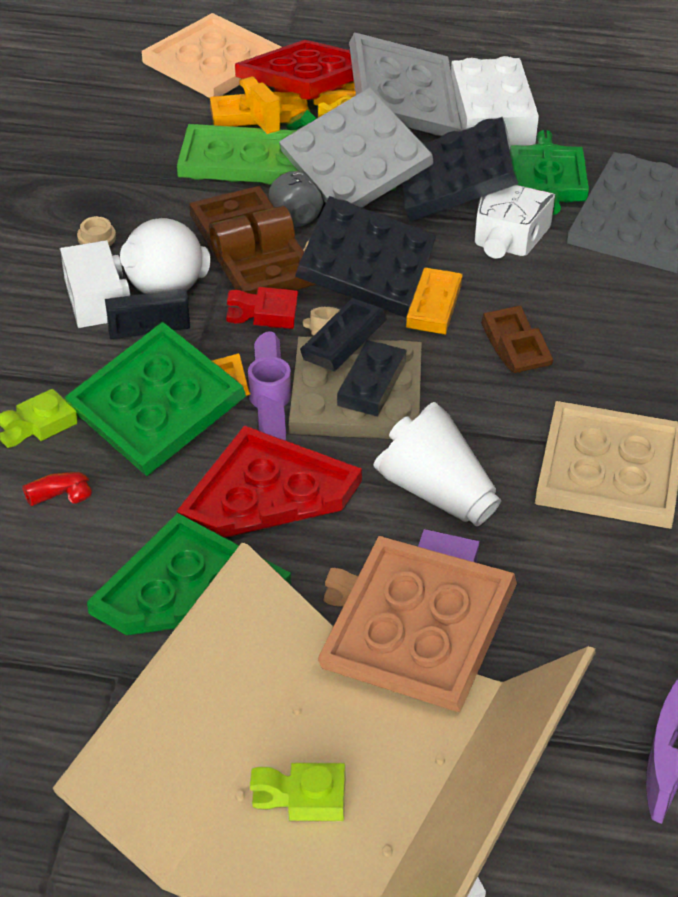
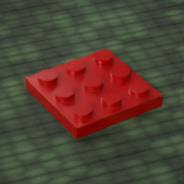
(300, 68)

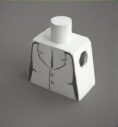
(513, 220)

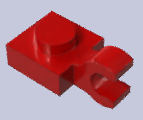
(268, 307)

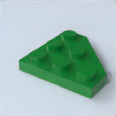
(164, 578)

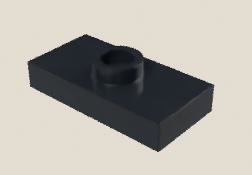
(143, 312)
(343, 334)

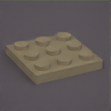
(316, 389)

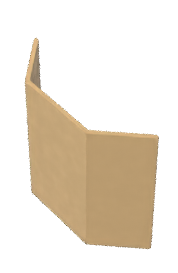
(247, 692)

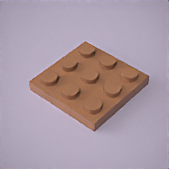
(418, 623)

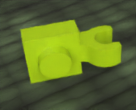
(38, 416)
(309, 792)

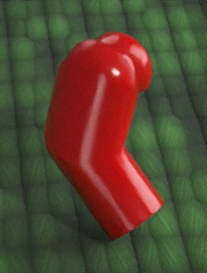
(56, 484)

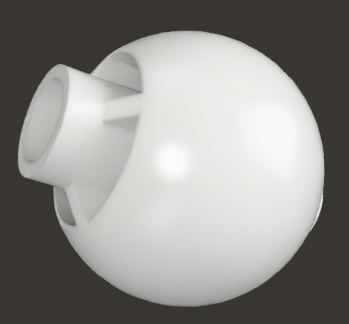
(163, 256)

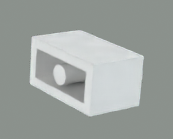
(91, 278)

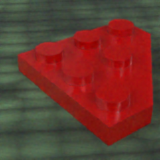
(268, 484)

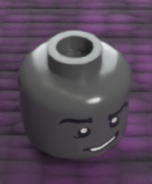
(298, 195)

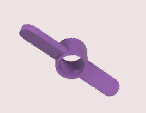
(269, 385)

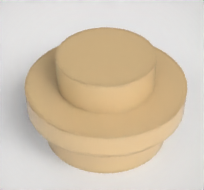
(96, 230)

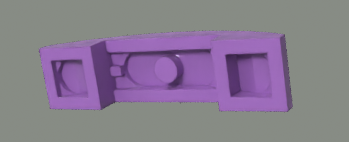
(663, 760)

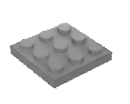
(409, 81)
(357, 150)

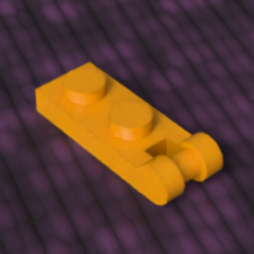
(231, 112)

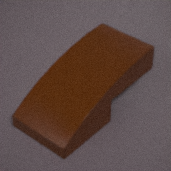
(515, 340)

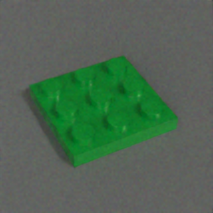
(155, 398)

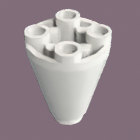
(438, 466)

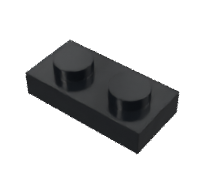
(371, 378)

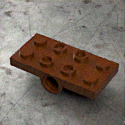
(251, 240)

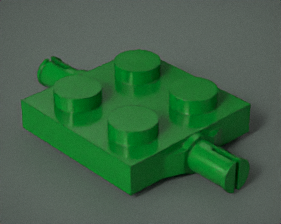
(552, 169)

